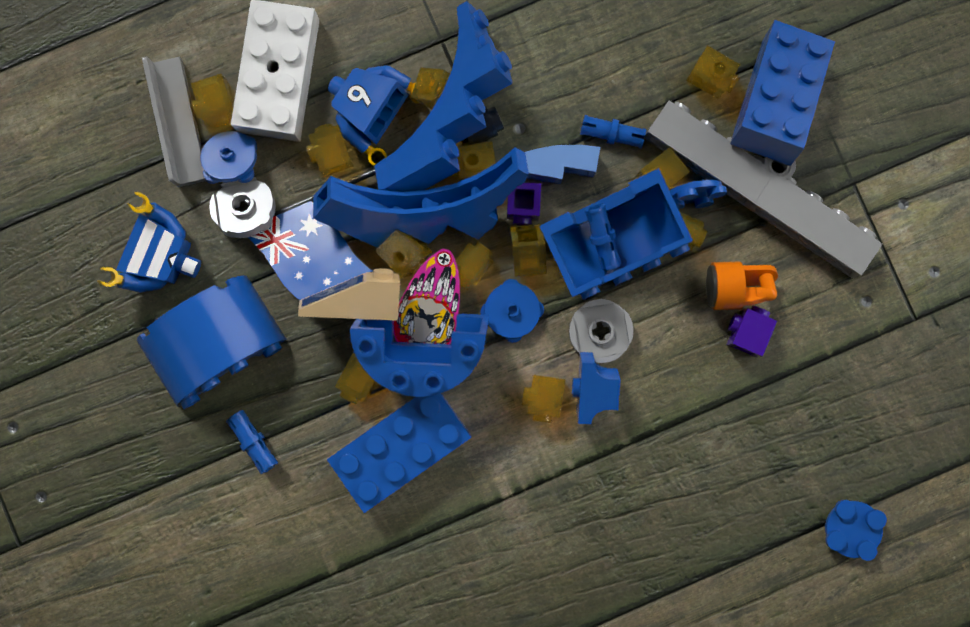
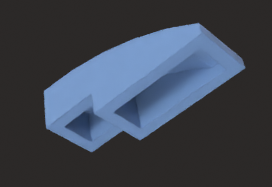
(550, 162)

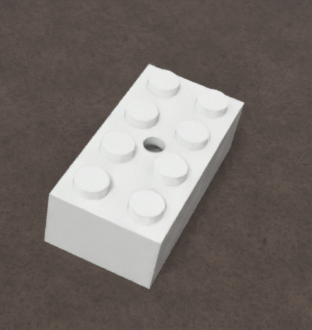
(275, 101)

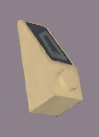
(362, 297)

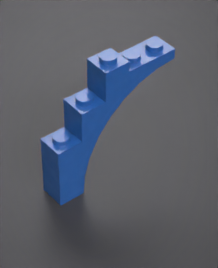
(475, 75)
(423, 214)

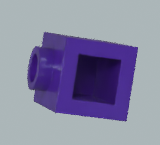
(524, 204)
(751, 331)

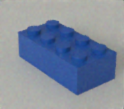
(783, 93)
(398, 449)

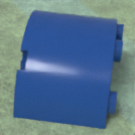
(645, 230)
(209, 338)
(419, 367)

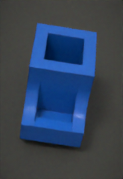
(595, 388)

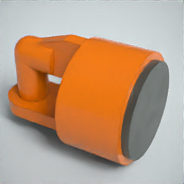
(728, 282)

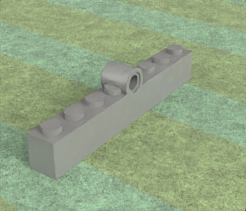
(764, 191)

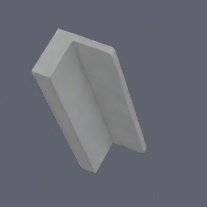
(175, 120)

